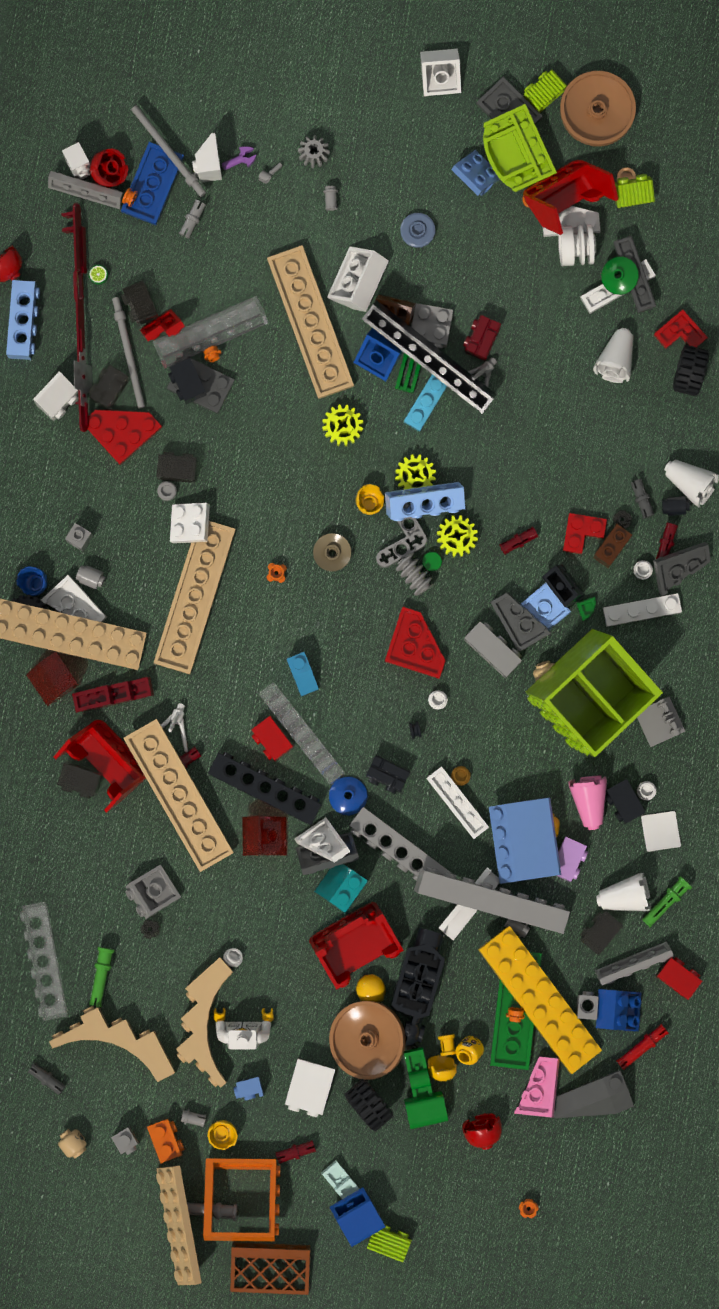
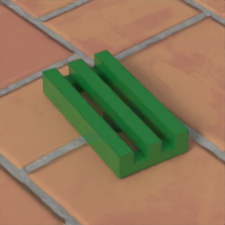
(404, 388)

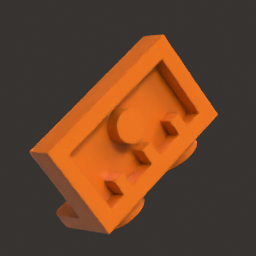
(165, 1140)

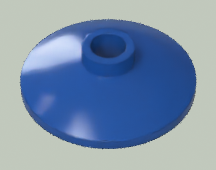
(352, 805)

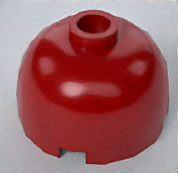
(108, 168)
(10, 264)
(483, 1131)

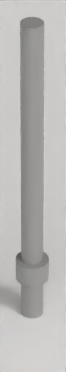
(190, 179)
(120, 317)

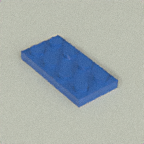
(153, 182)

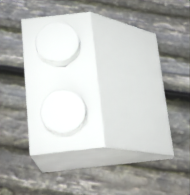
(440, 72)
(207, 161)
(56, 397)

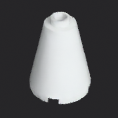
(616, 357)
(692, 481)
(626, 895)

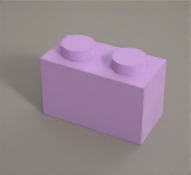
(570, 855)

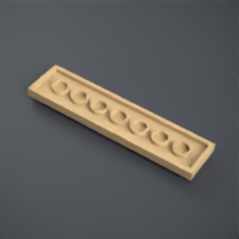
(310, 322)
(194, 599)
(71, 634)
(178, 795)

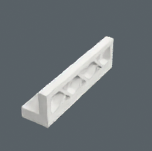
(461, 915)

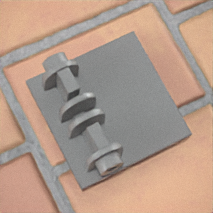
(660, 722)

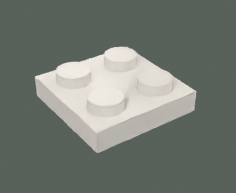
(189, 523)

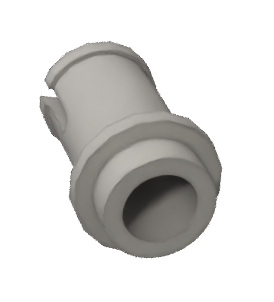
(330, 198)
(518, 927)
(193, 1118)

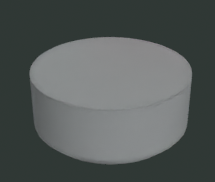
(166, 491)

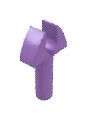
(240, 159)

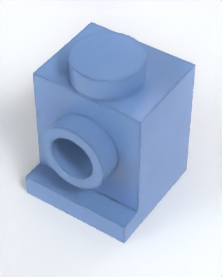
(248, 1088)

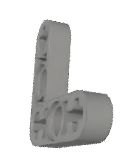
(410, 535)

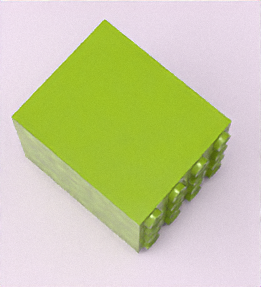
(593, 693)

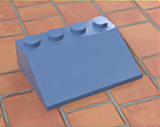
(525, 840)

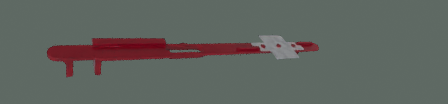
(82, 371)

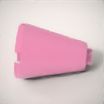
(589, 799)

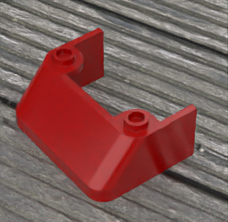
(565, 188)
(109, 756)

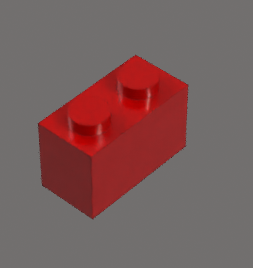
(271, 738)
(679, 978)

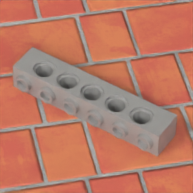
(365, 818)

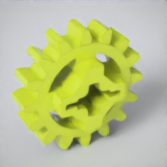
(349, 414)
(408, 470)
(455, 528)

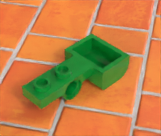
(424, 1107)

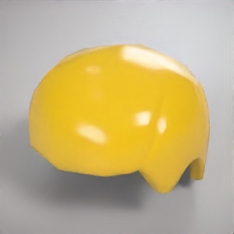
(369, 499)
(371, 988)
(441, 1068)
(222, 1134)

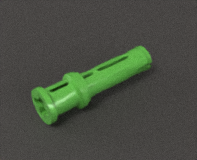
(673, 894)
(102, 968)

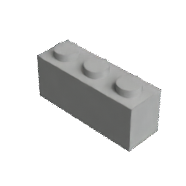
(493, 649)

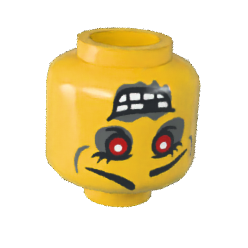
(469, 1050)

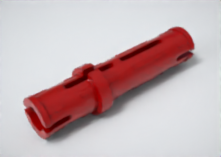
(643, 1046)

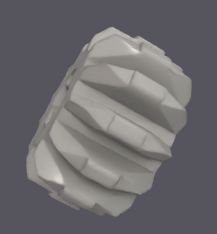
(313, 144)

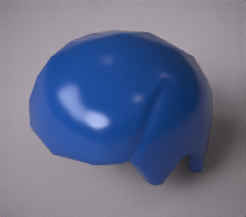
(32, 581)

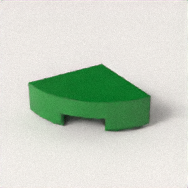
(586, 608)

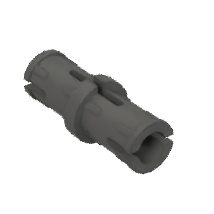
(642, 498)
(46, 1078)

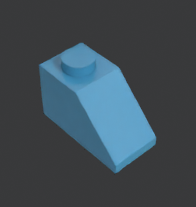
(302, 674)

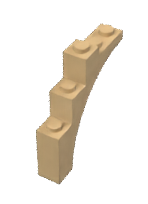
(95, 1027)
(197, 1046)

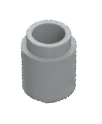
(90, 577)

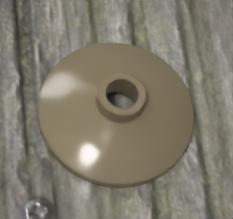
(332, 542)

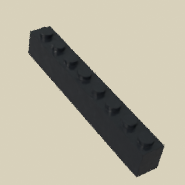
(429, 356)

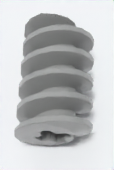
(414, 575)

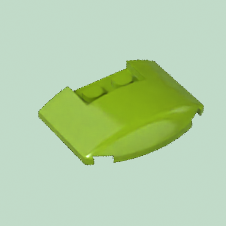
(516, 149)

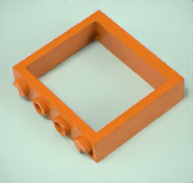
(241, 1164)

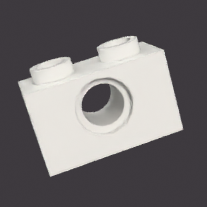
(77, 161)

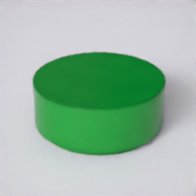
(432, 561)

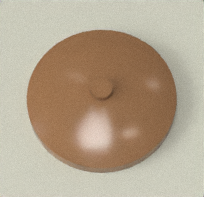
(597, 108)
(367, 1040)

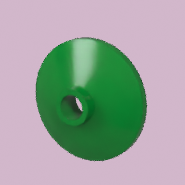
(627, 280)

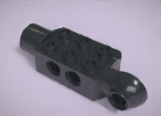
(418, 982)

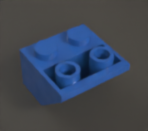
(618, 1010)
(357, 1217)

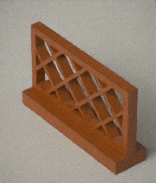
(267, 1252)

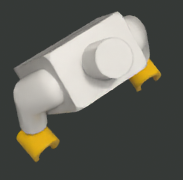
(243, 1034)

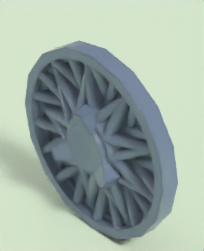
(417, 230)

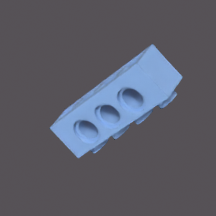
(22, 290)
(396, 499)

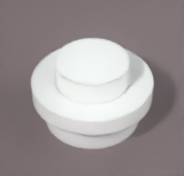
(643, 570)
(437, 699)
(646, 790)
(233, 957)

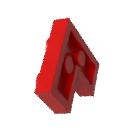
(167, 322)
(680, 326)
(579, 527)

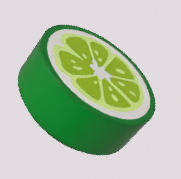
(98, 274)

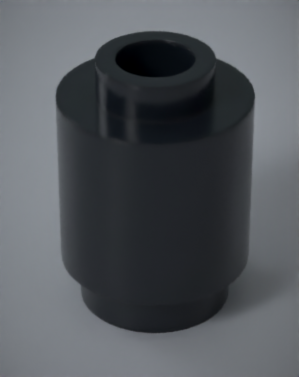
(675, 505)

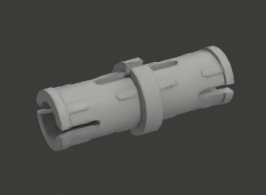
(192, 219)

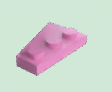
(541, 1090)

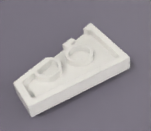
(574, 217)
(72, 600)
(323, 841)

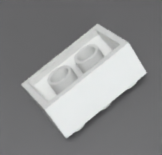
(358, 278)

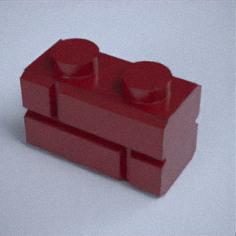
(482, 337)

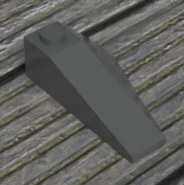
(597, 1097)

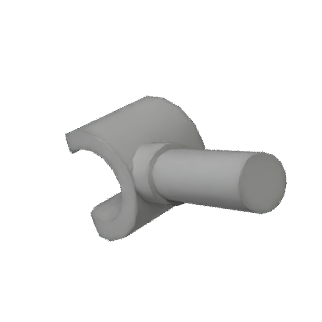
(265, 177)

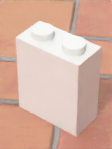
(309, 1087)

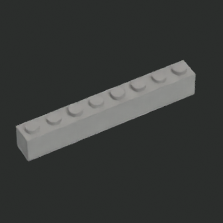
(492, 901)

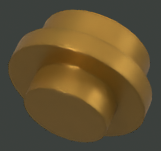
(460, 775)

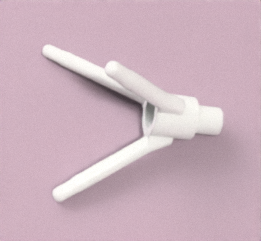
(177, 718)

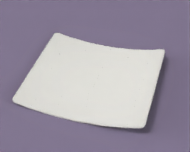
(661, 831)

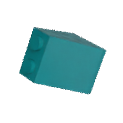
(341, 887)

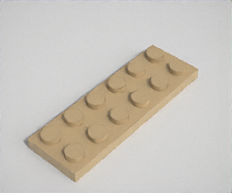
(178, 1225)

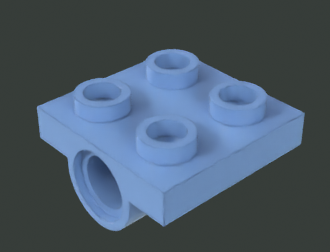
(476, 173)

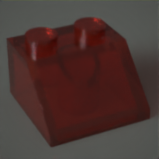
(52, 679)
(264, 836)

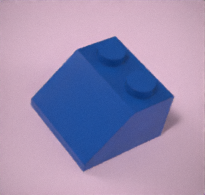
(378, 355)

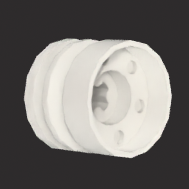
(577, 245)

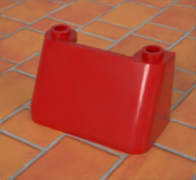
(354, 943)

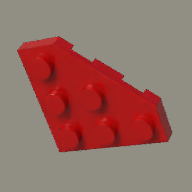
(122, 431)
(415, 646)

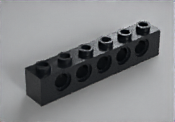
(218, 771)

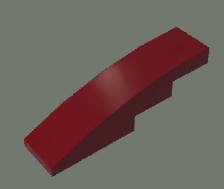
(112, 694)

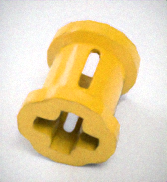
(447, 1044)

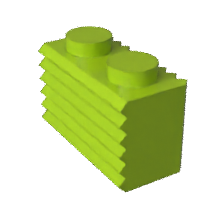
(545, 90)
(634, 191)
(390, 1243)

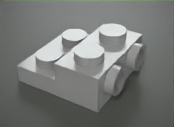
(433, 324)
(152, 892)

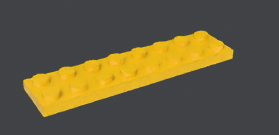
(540, 999)

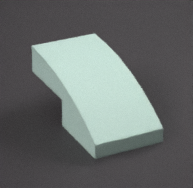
(339, 1180)

